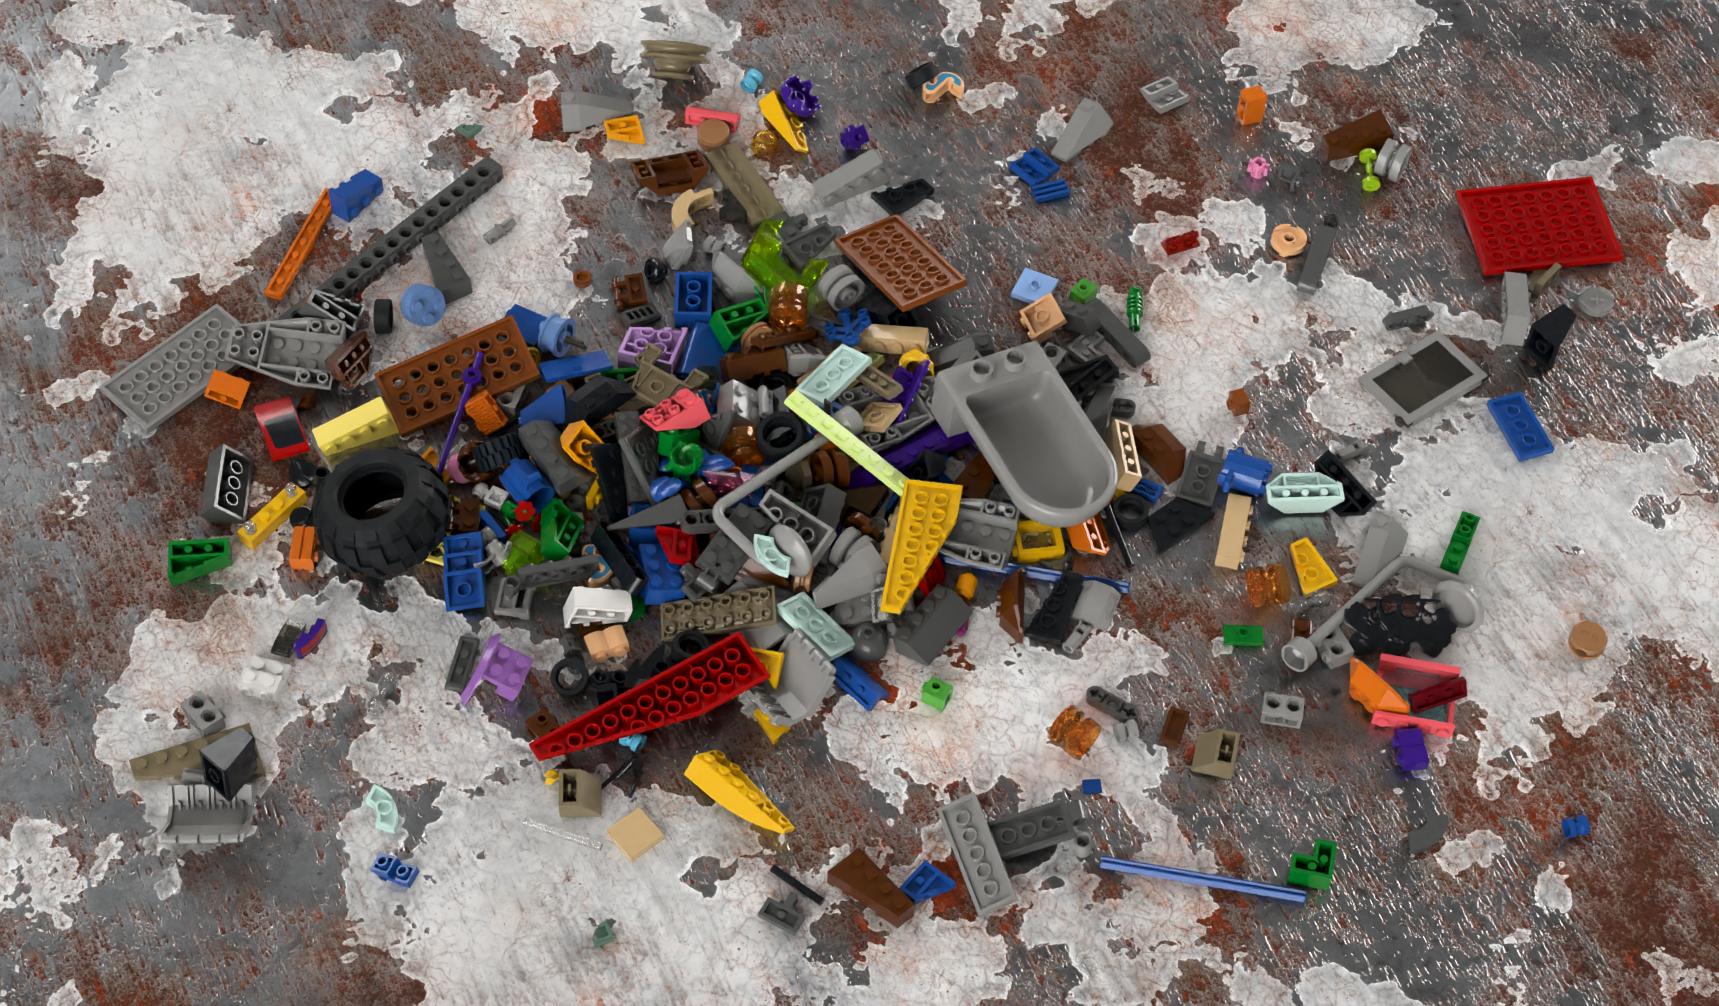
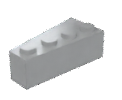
(1515, 308)
(813, 531)

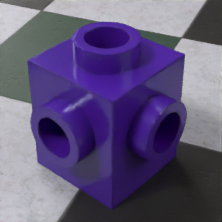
(854, 137)

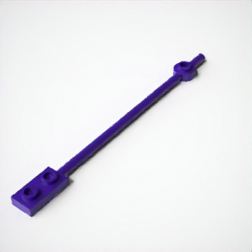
(469, 382)

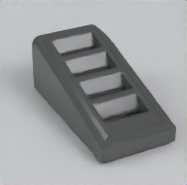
(627, 315)

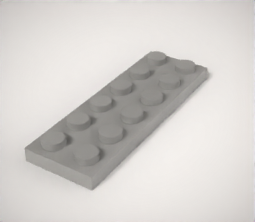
(977, 854)

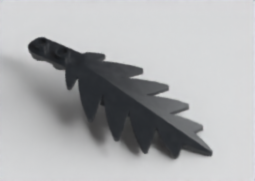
(634, 676)

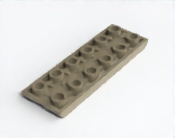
(744, 182)
(720, 613)

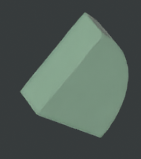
(469, 131)
(602, 934)

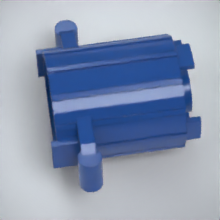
(1244, 473)
(527, 483)

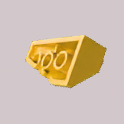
(785, 121)

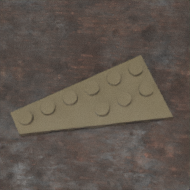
(172, 760)

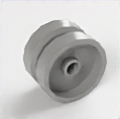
(1392, 160)
(841, 287)
(846, 544)

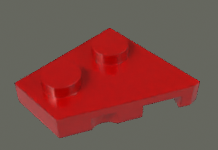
(675, 544)

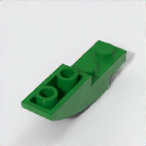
(1460, 542)

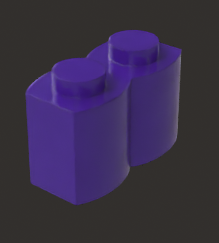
(1410, 749)

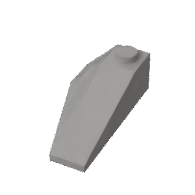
(589, 109)
(854, 578)

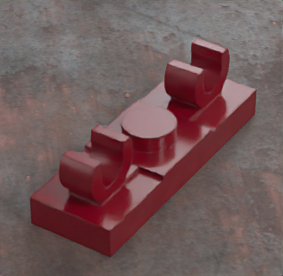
(1437, 695)

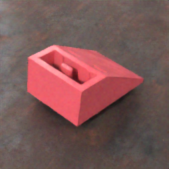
(678, 412)

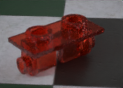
(1181, 243)

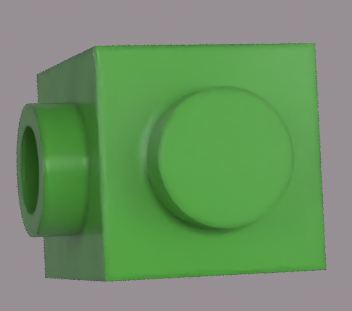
(1083, 292)
(936, 693)

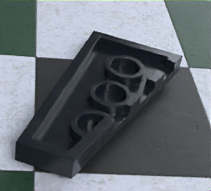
(609, 467)
(1056, 612)

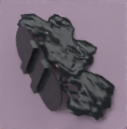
(1395, 631)

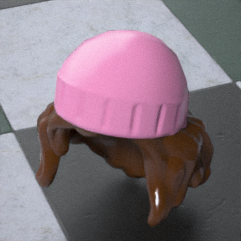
(463, 467)

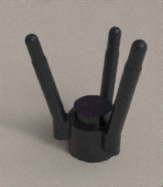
(631, 767)

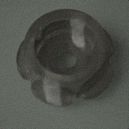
(1330, 220)

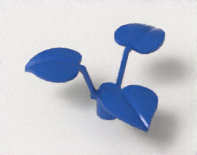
(668, 486)

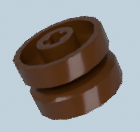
(830, 468)
(703, 499)

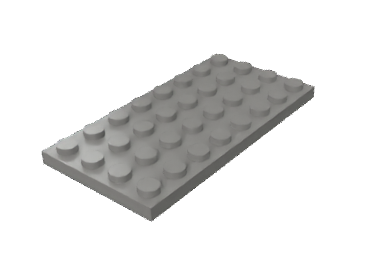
(173, 370)

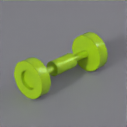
(1367, 157)

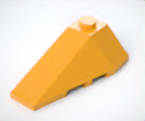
(575, 440)

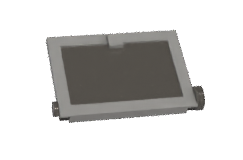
(1424, 379)

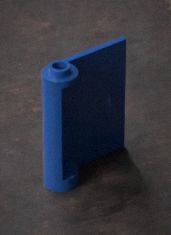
(702, 349)
(574, 366)

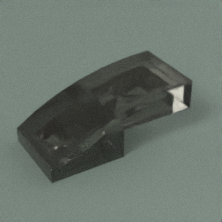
(286, 638)

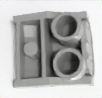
(678, 247)
(1096, 605)

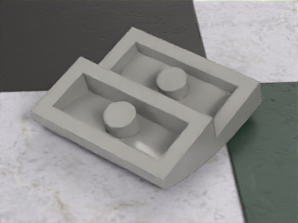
(1164, 94)

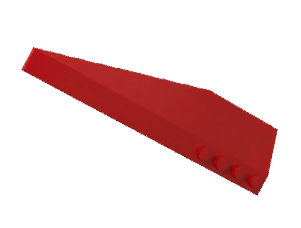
(665, 699)

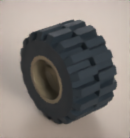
(497, 452)

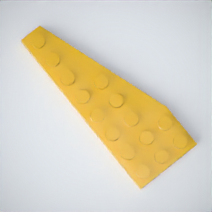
(923, 524)

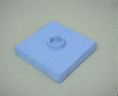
(1033, 286)

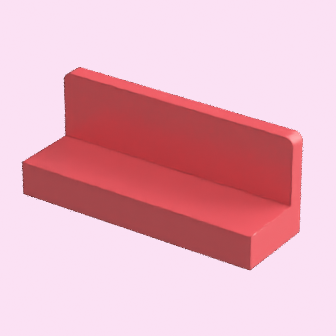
(696, 116)

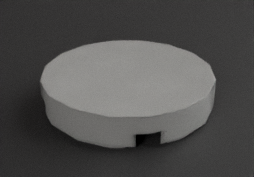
(1595, 301)

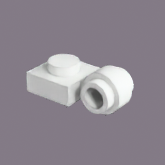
(494, 497)

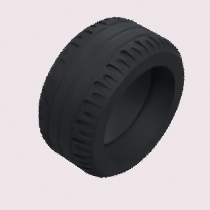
(774, 421)

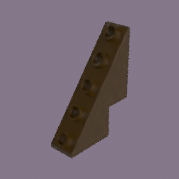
(862, 500)

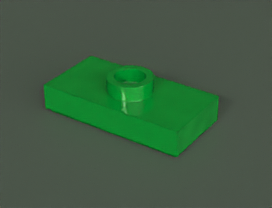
(1242, 635)

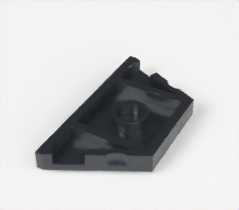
(1176, 522)

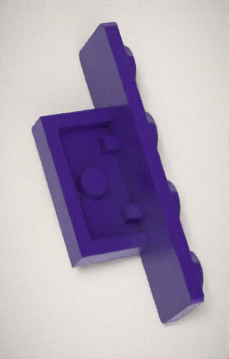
(911, 383)

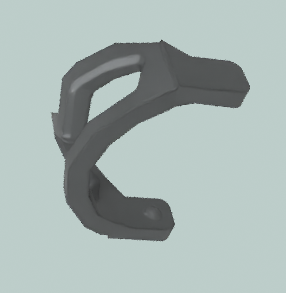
(1049, 565)

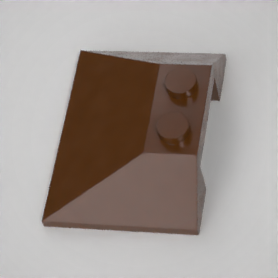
(671, 173)

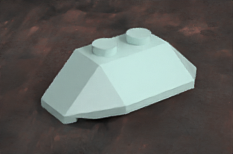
(1304, 492)

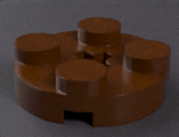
(863, 524)

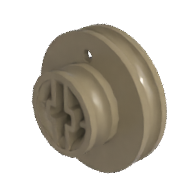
(674, 57)

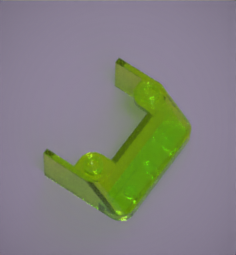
(764, 264)

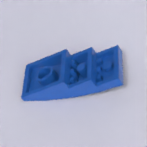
(462, 581)

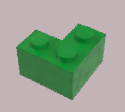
(669, 438)
(1313, 870)

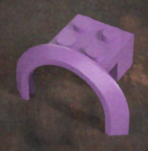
(501, 667)

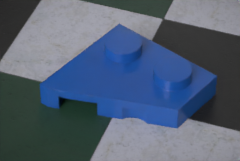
(926, 883)

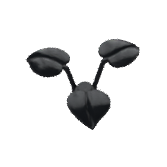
(302, 475)

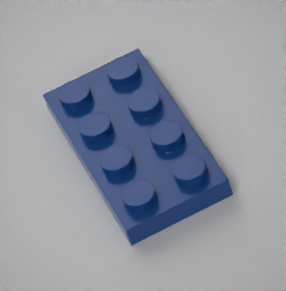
(1520, 426)

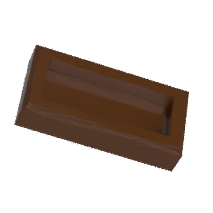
(1174, 727)

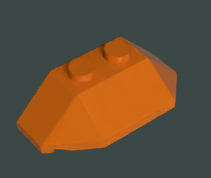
(1090, 536)
(1374, 691)

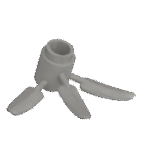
(497, 553)

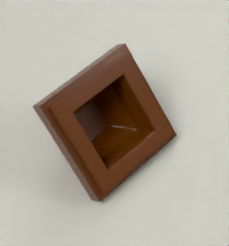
(307, 401)

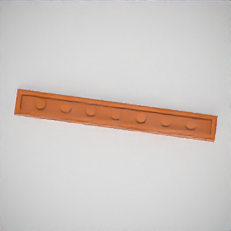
(300, 248)

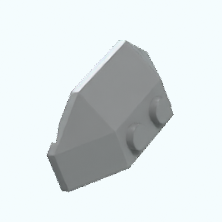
(732, 279)
(801, 357)

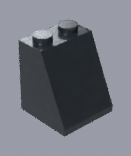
(884, 311)
(1550, 335)
(229, 762)

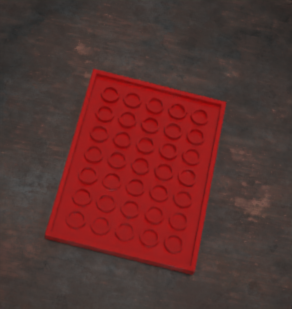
(1538, 225)

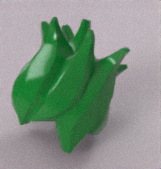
(685, 460)

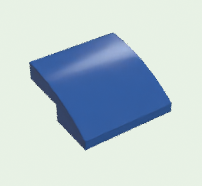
(1034, 167)

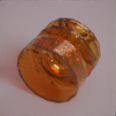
(788, 305)
(742, 448)
(1268, 585)
(1074, 732)

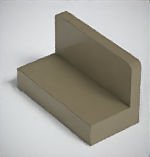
(1542, 279)
(799, 475)

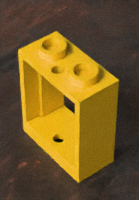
(1033, 555)

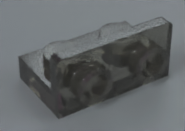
(882, 618)

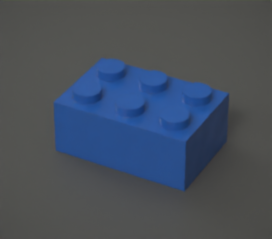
(693, 298)
(663, 576)

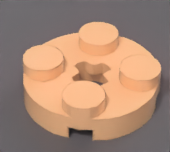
(1288, 248)

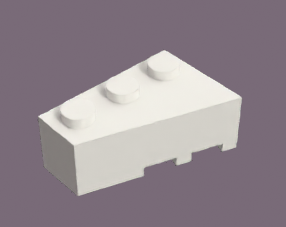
(596, 605)

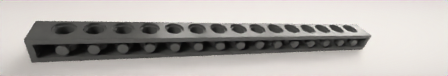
(408, 233)

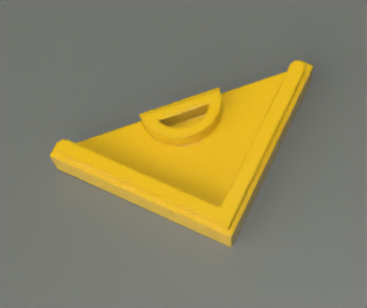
(773, 663)

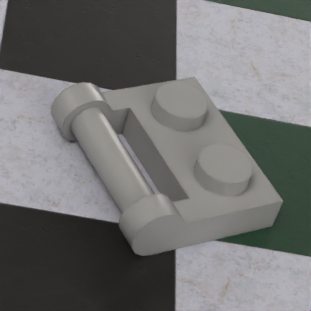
(507, 605)

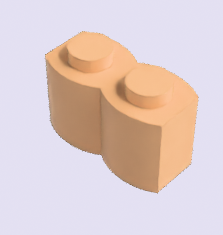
(606, 644)

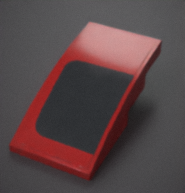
(281, 428)

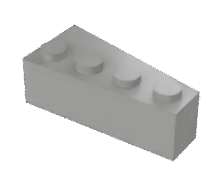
(851, 179)

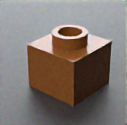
(1238, 402)

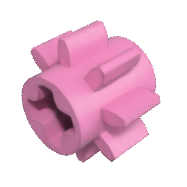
(1258, 167)

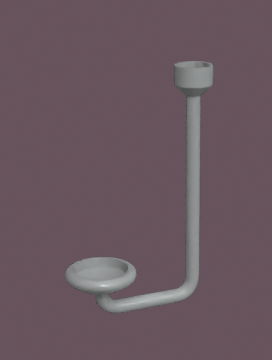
(785, 537)
(1453, 591)

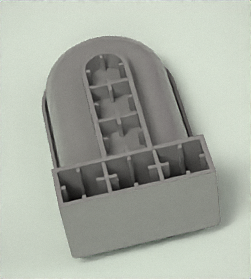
(1029, 433)

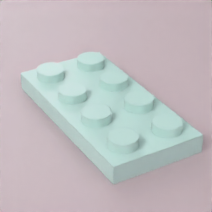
(834, 375)
(815, 625)

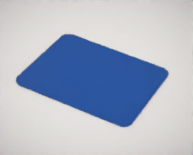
(1091, 786)

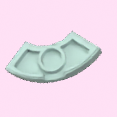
(771, 556)
(384, 807)

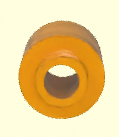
(966, 586)

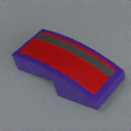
(309, 641)

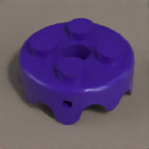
(799, 99)

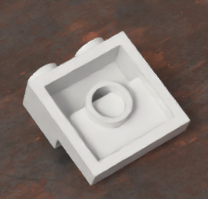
(263, 678)

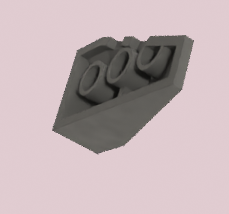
(947, 355)

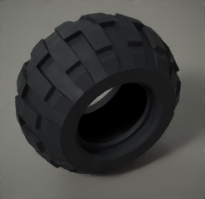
(394, 539)

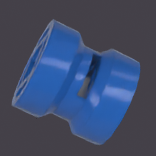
(1575, 826)

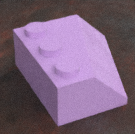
(668, 340)

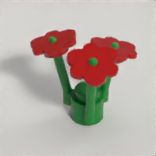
(521, 512)

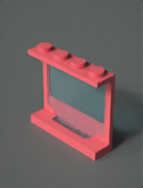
(1408, 676)

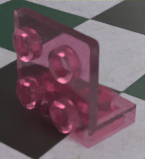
(726, 481)

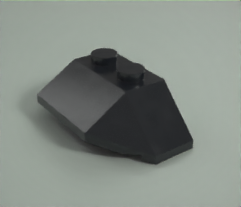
(597, 400)
(1357, 497)

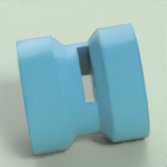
(751, 81)
(635, 742)

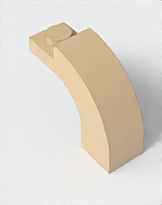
(689, 203)

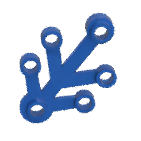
(851, 337)

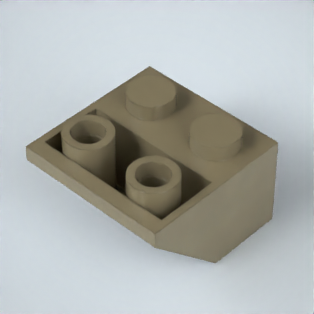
(1216, 753)
(579, 794)

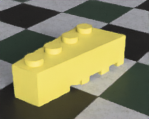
(356, 427)

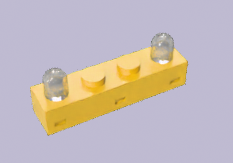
(271, 516)

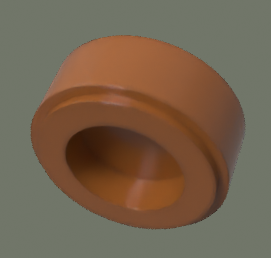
(582, 279)

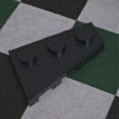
(904, 197)

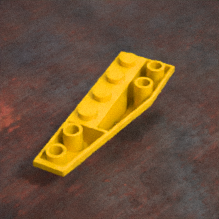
(735, 791)

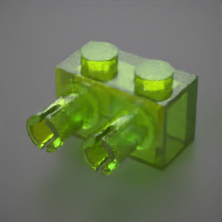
(524, 551)

